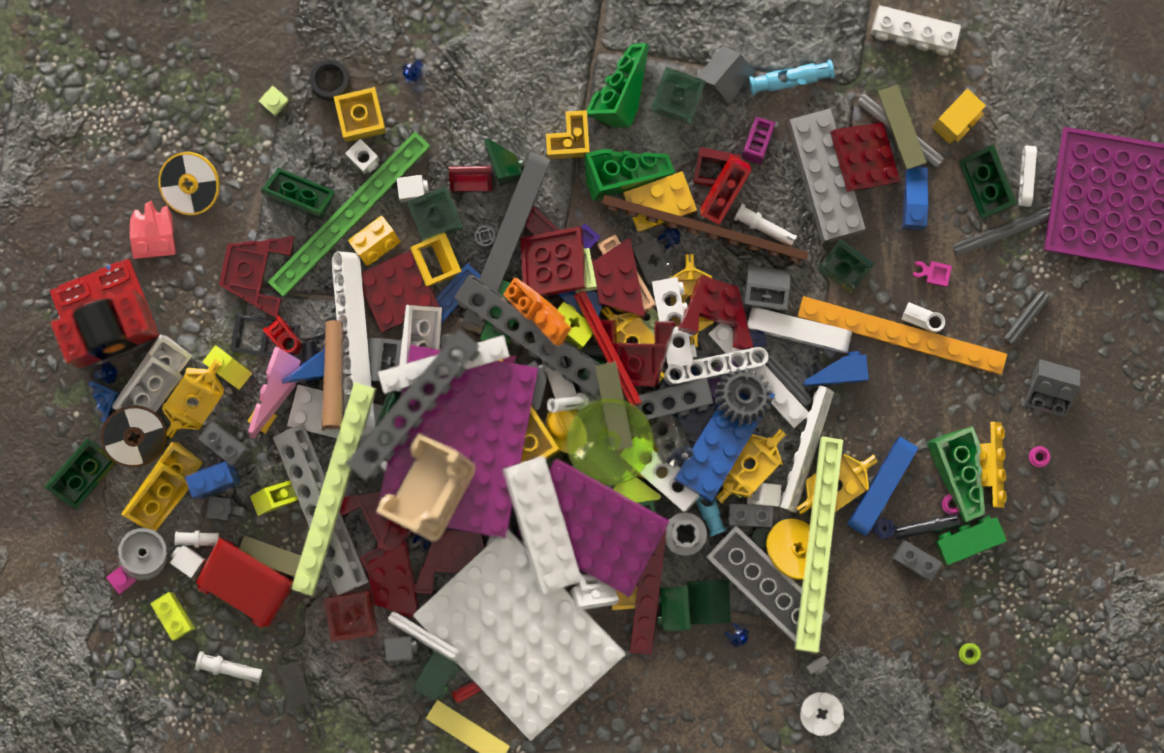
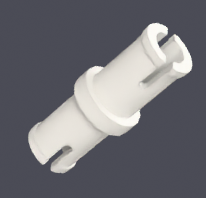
(196, 539)

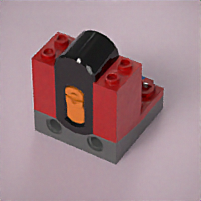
(103, 316)

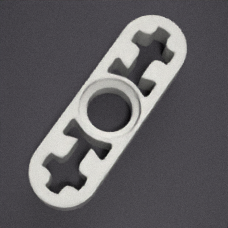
(1027, 176)

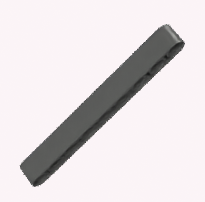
(510, 232)

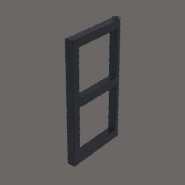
(264, 339)

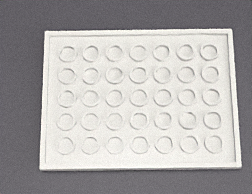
(516, 644)

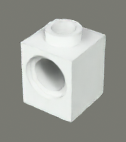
(356, 151)
(411, 187)
(766, 495)
(187, 561)

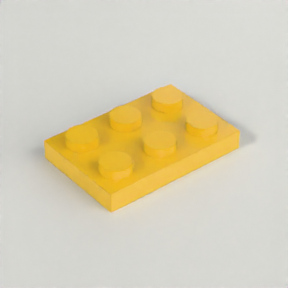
(667, 195)

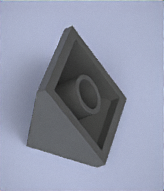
(726, 73)

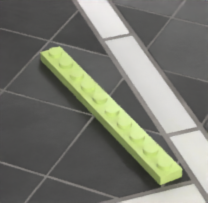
(333, 489)
(819, 545)

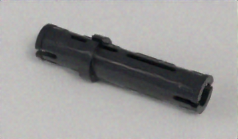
(934, 525)

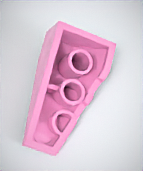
(275, 391)

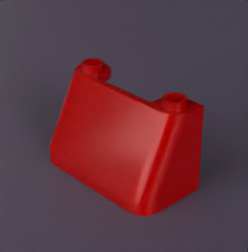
(244, 583)

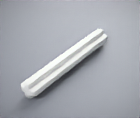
(423, 636)

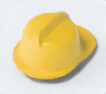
(558, 426)

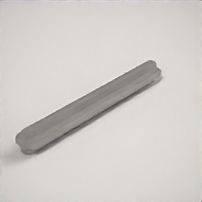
(878, 113)

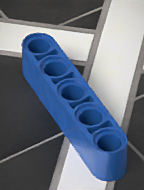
(882, 486)

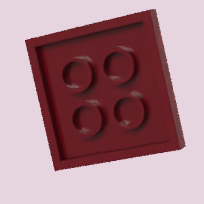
(865, 156)
(554, 261)
(394, 286)

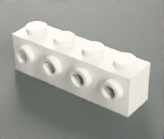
(915, 30)

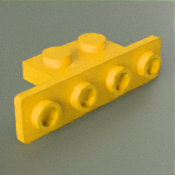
(992, 465)

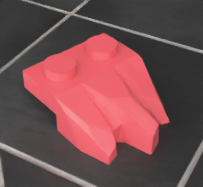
(152, 232)

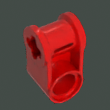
(281, 333)

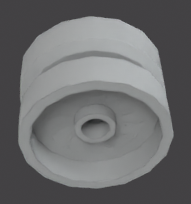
(145, 566)

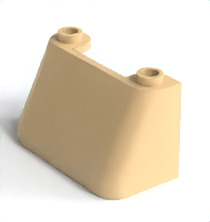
(430, 489)

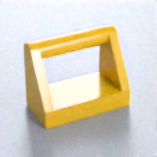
(444, 255)

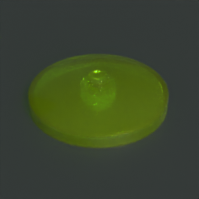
(591, 447)

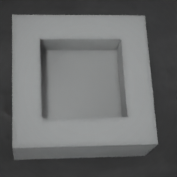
(817, 665)

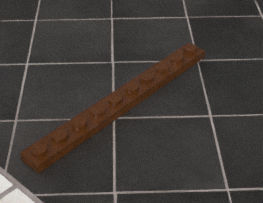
(713, 232)

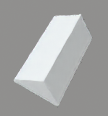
(421, 329)
(155, 375)

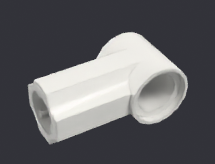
(920, 317)

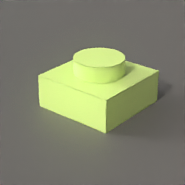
(273, 100)

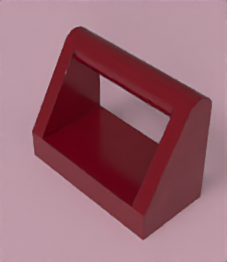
(711, 156)
(470, 179)

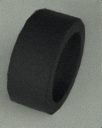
(325, 64)

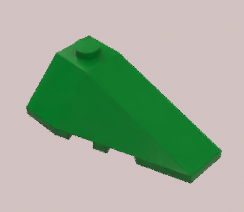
(621, 95)
(619, 172)
(959, 466)

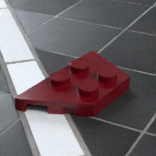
(618, 280)
(393, 581)

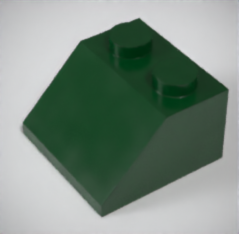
(674, 609)

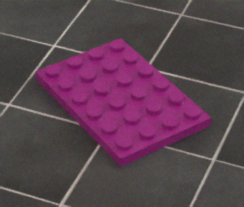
(606, 530)

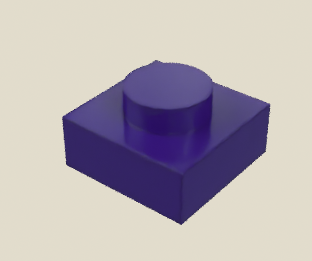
(589, 236)

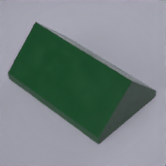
(988, 182)
(298, 194)
(80, 473)

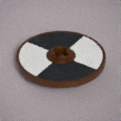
(135, 419)

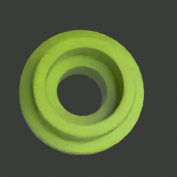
(976, 653)

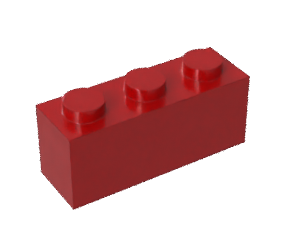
(725, 189)

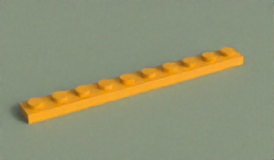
(902, 335)

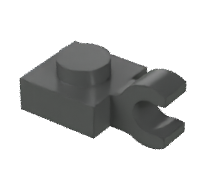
(221, 509)

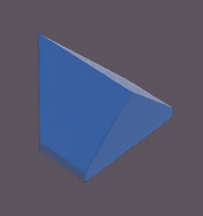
(104, 398)

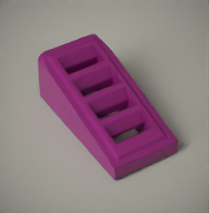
(755, 153)

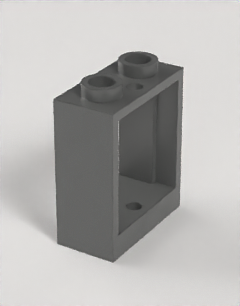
(225, 445)

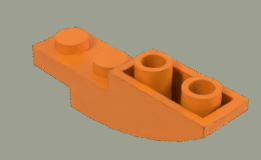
(538, 310)

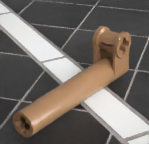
(333, 372)

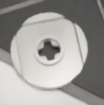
(833, 717)

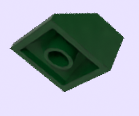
(504, 163)

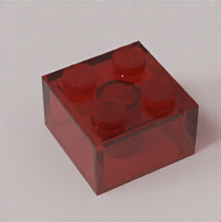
(350, 615)

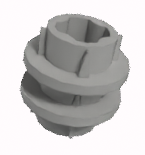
(699, 534)

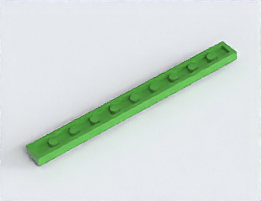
(349, 214)

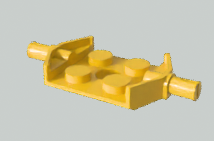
(689, 278)
(629, 326)
(195, 384)
(767, 458)
(853, 480)

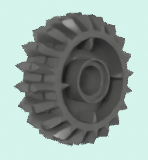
(734, 406)

